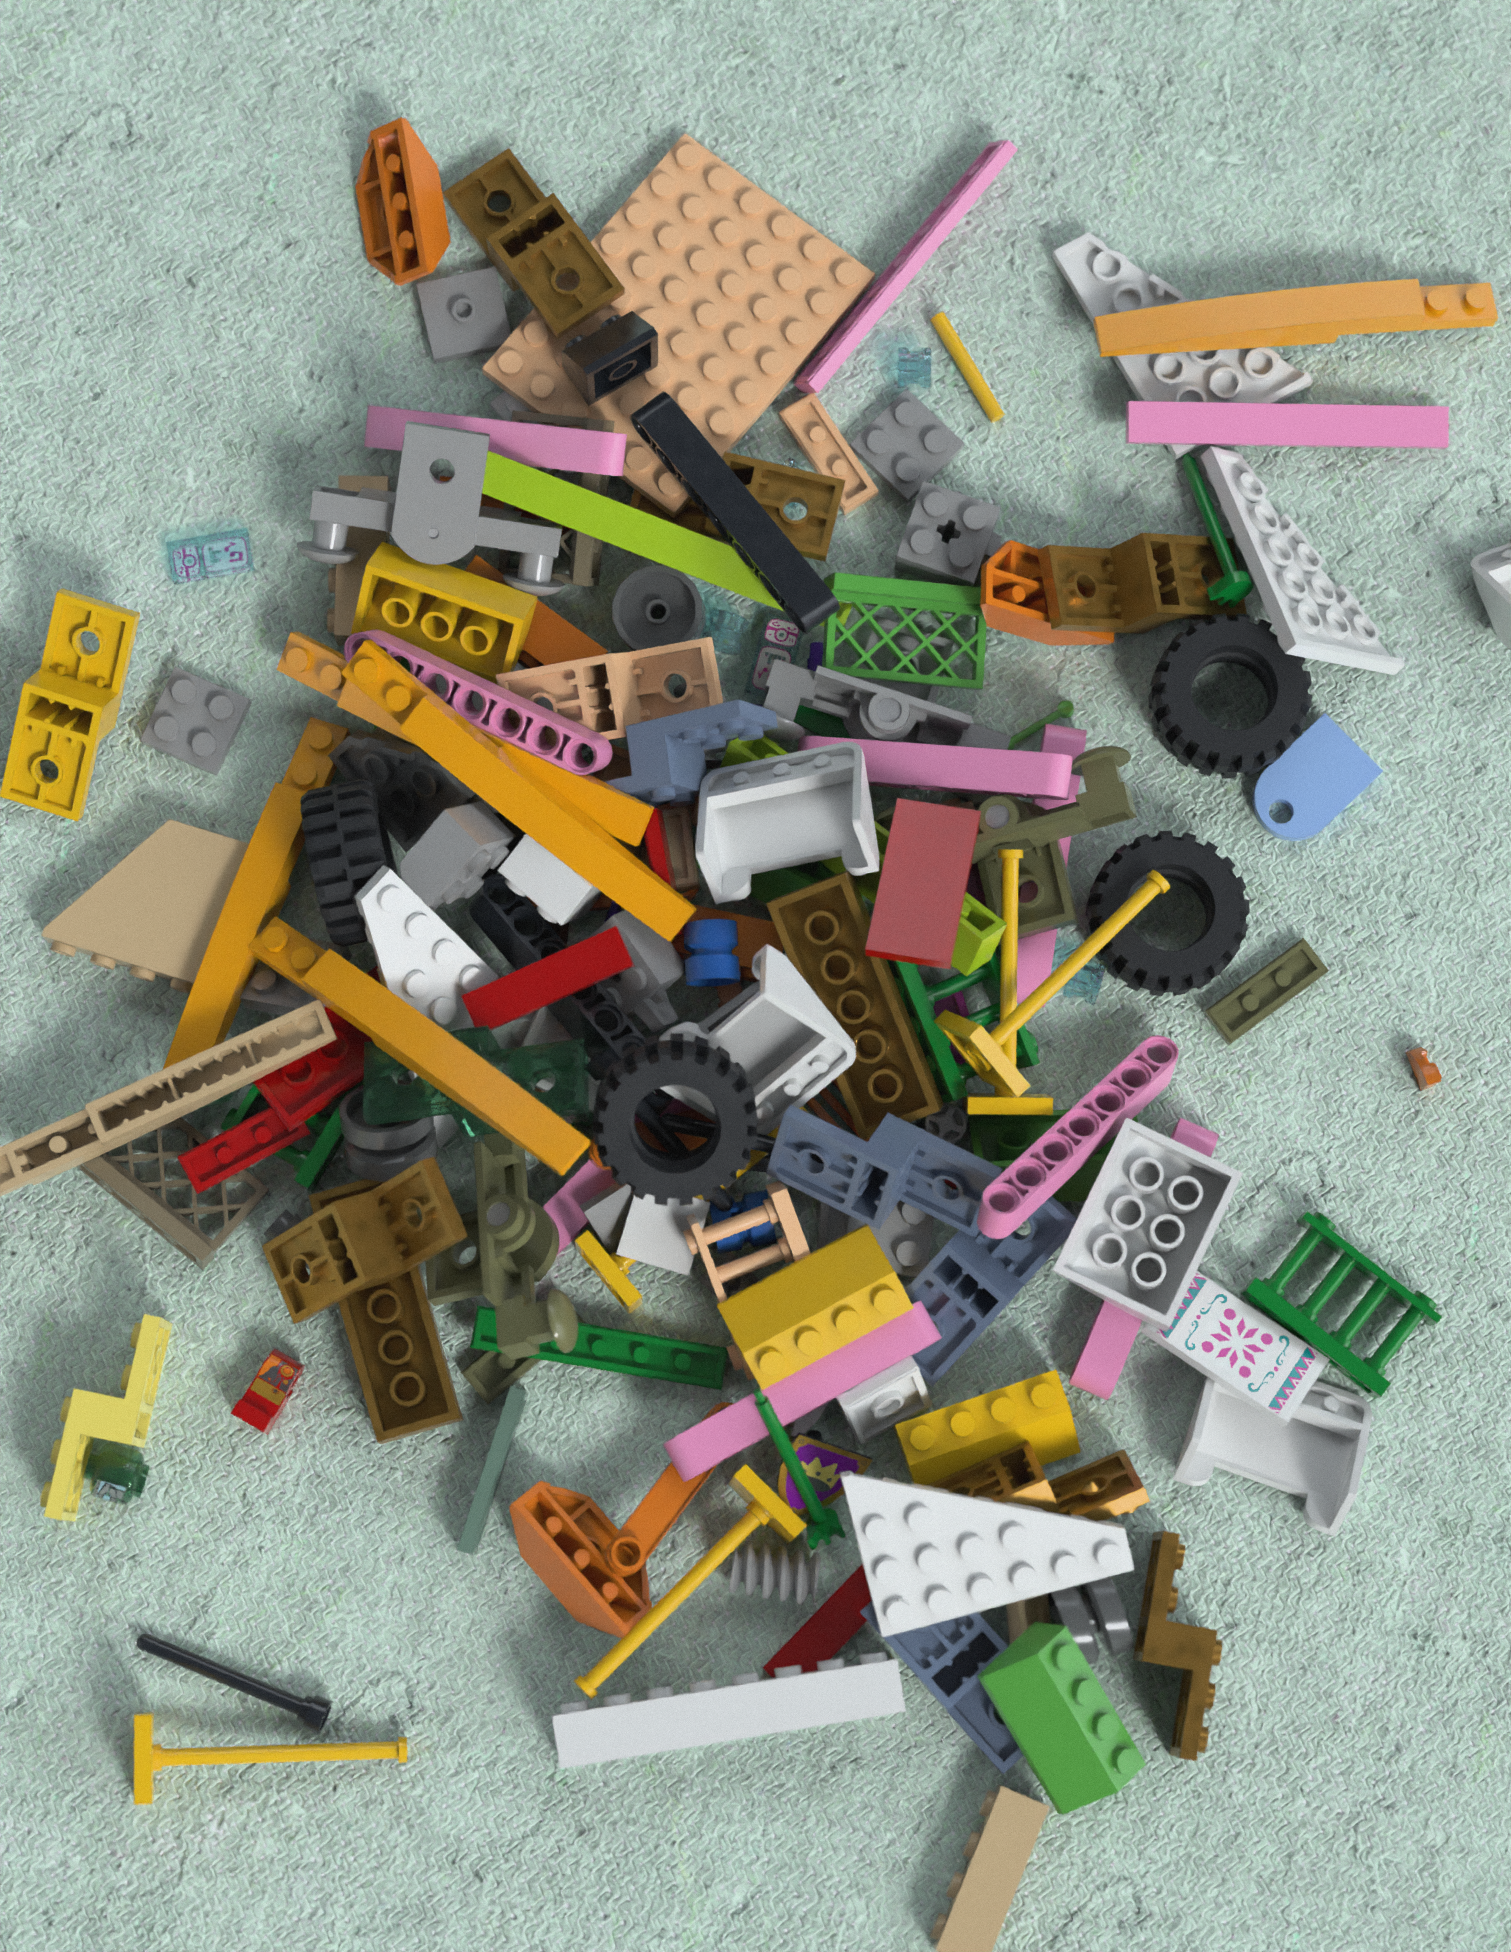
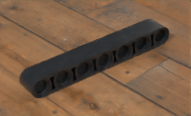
(734, 512)
(538, 940)

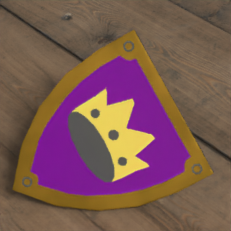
(823, 1467)

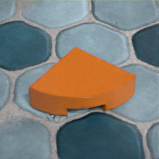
(1425, 1073)

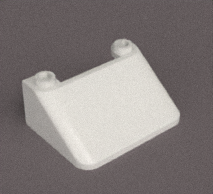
(785, 816)
(780, 1040)
(1311, 1457)

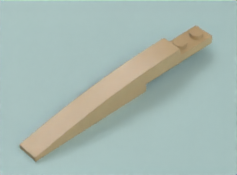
(163, 1097)

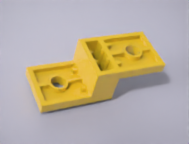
(69, 704)

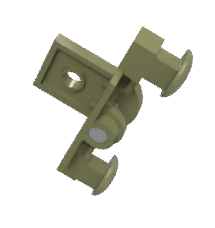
(1038, 831)
(513, 1250)

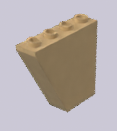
(154, 906)

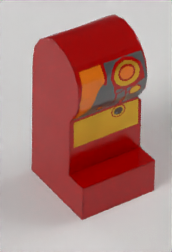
(269, 1391)

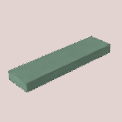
(492, 1470)

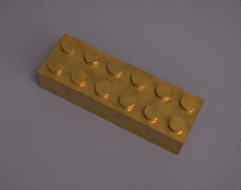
(826, 941)
(396, 1347)

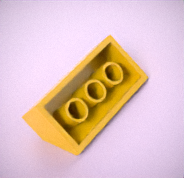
(445, 611)
(814, 1306)
(989, 1425)

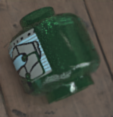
(116, 1474)

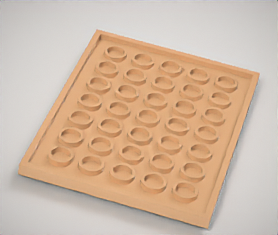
(727, 285)

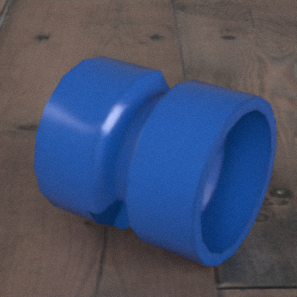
(711, 951)
(757, 1236)

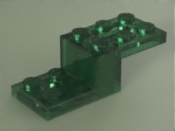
(526, 1066)

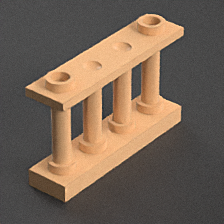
(789, 1248)

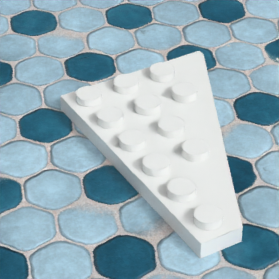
(1111, 284)
(1297, 595)
(427, 965)
(957, 1554)

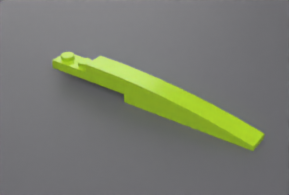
(626, 528)

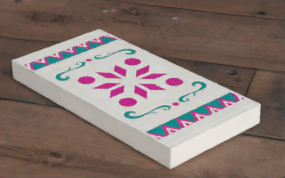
(1241, 1350)

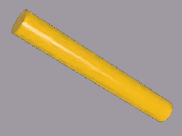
(967, 367)

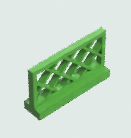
(914, 596)

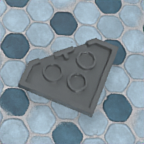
(407, 781)

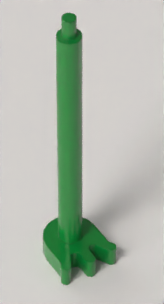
(1235, 583)
(822, 1522)

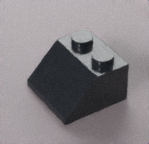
(611, 356)

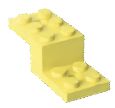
(106, 1418)

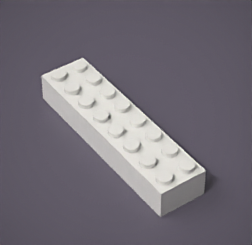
(728, 1711)

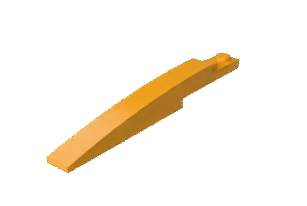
(1295, 317)
(517, 791)
(604, 804)
(254, 896)
(420, 1045)

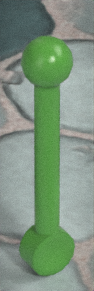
(1064, 710)

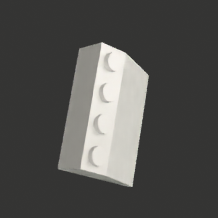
(1147, 1224)

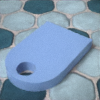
(1314, 779)

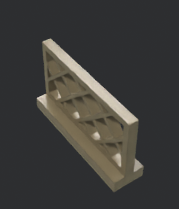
(585, 549)
(157, 1212)

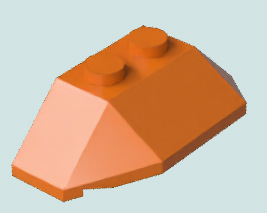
(401, 204)
(1016, 599)
(565, 1544)

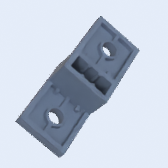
(670, 754)
(876, 1174)
(978, 1279)
(947, 1663)

